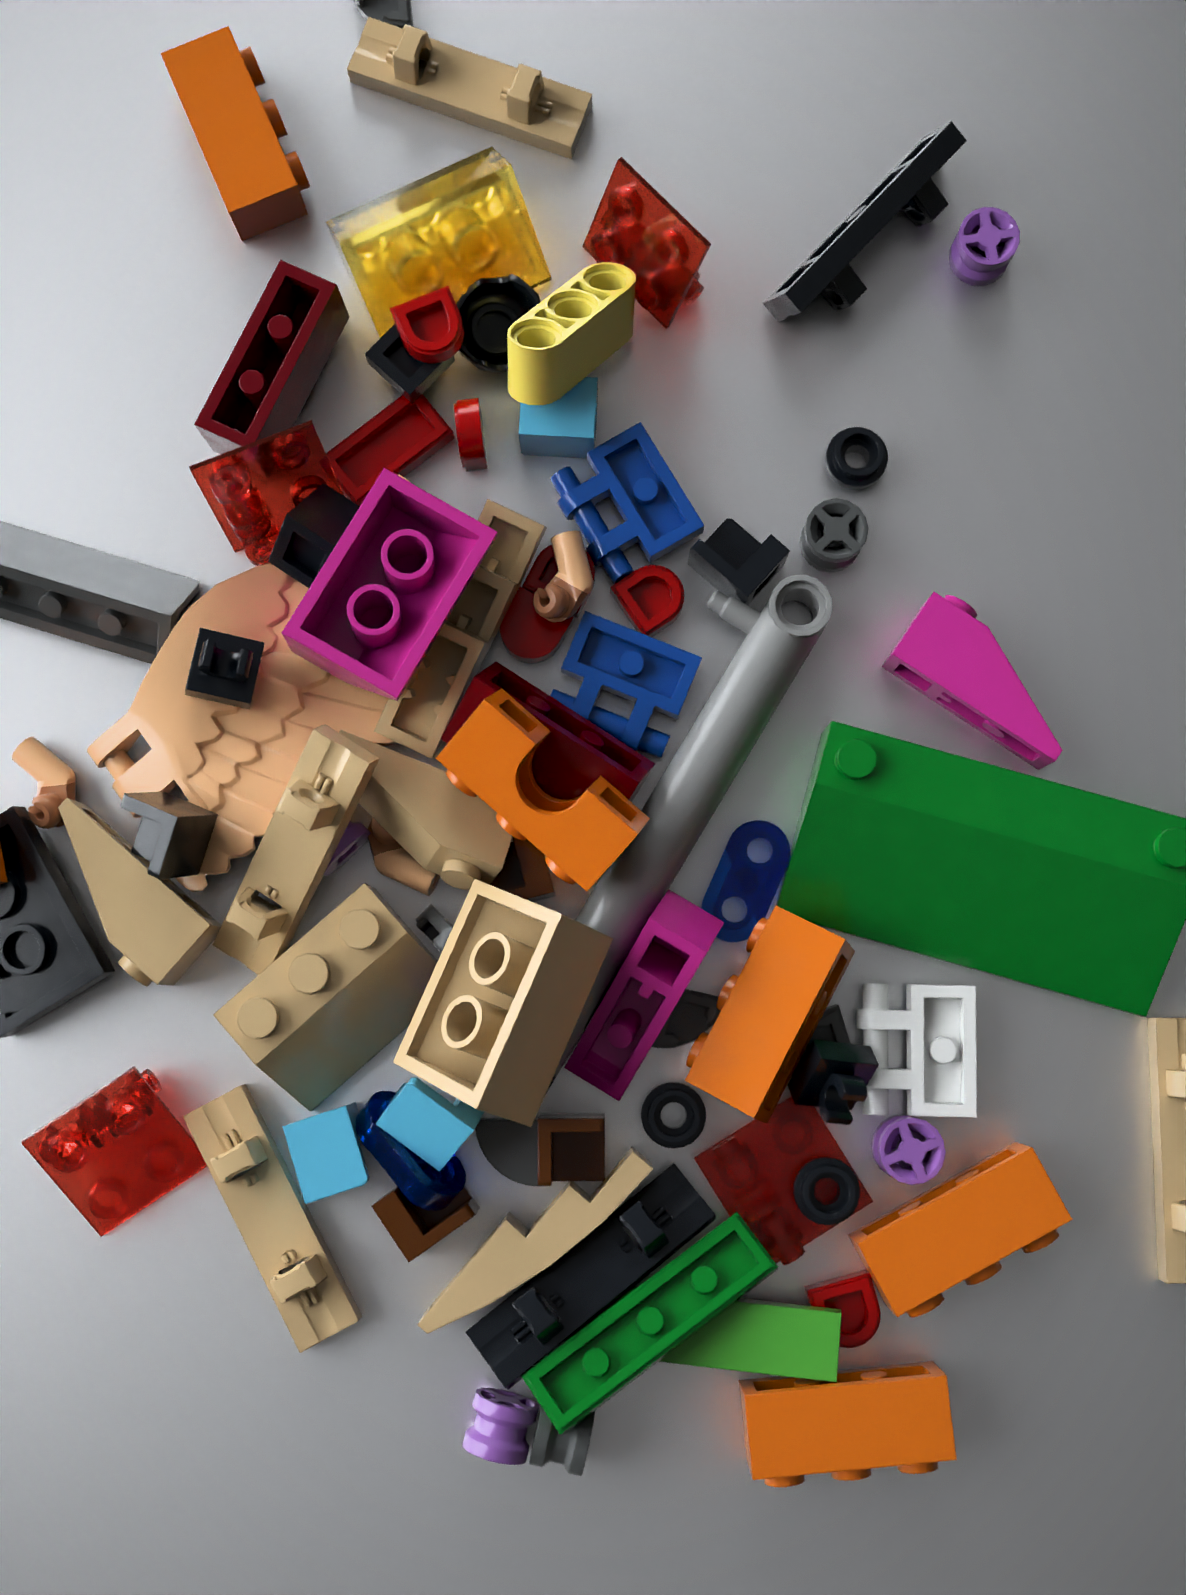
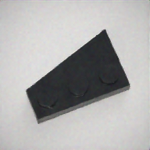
(44, 935)

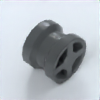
(840, 523)
(567, 1449)

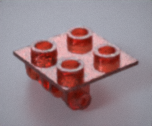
(650, 238)
(262, 483)
(116, 1150)
(756, 1175)

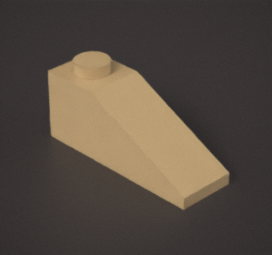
(433, 818)
(143, 916)

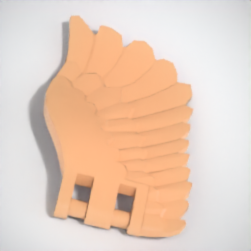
(223, 753)

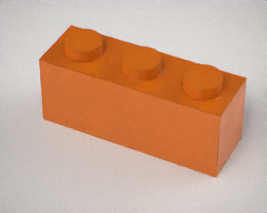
(238, 132)
(768, 1013)
(961, 1230)
(849, 1425)

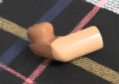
(570, 584)
(54, 780)
(397, 863)

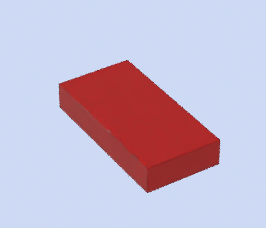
(393, 439)

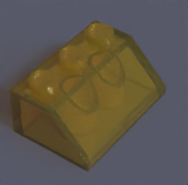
(439, 234)

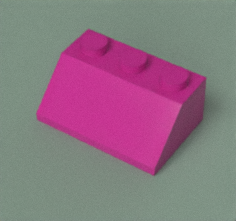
(388, 587)

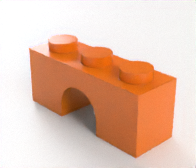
(494, 761)

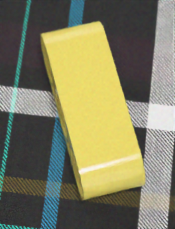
(570, 333)

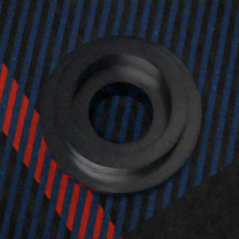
(860, 441)
(688, 1130)
(846, 1196)

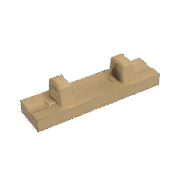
(470, 87)
(296, 848)
(1168, 1123)
(272, 1217)

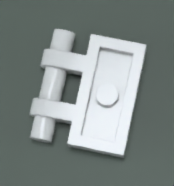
(939, 1049)

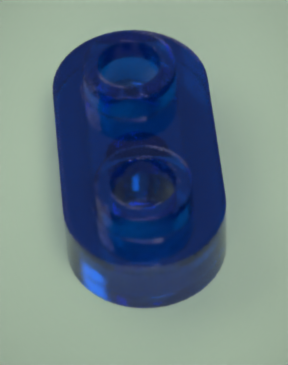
(746, 880)
(413, 1176)

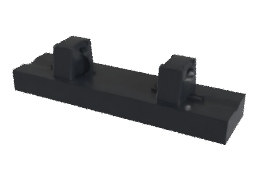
(903, 189)
(590, 1276)

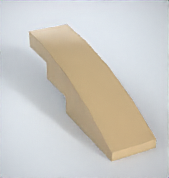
(466, 636)
(518, 1253)

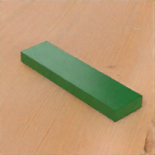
(649, 1323)

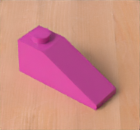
(967, 673)
(635, 1005)

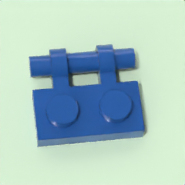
(644, 494)
(633, 668)

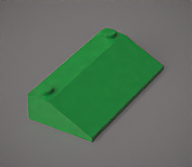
(988, 868)

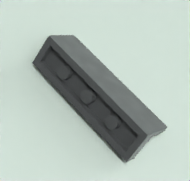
(89, 593)

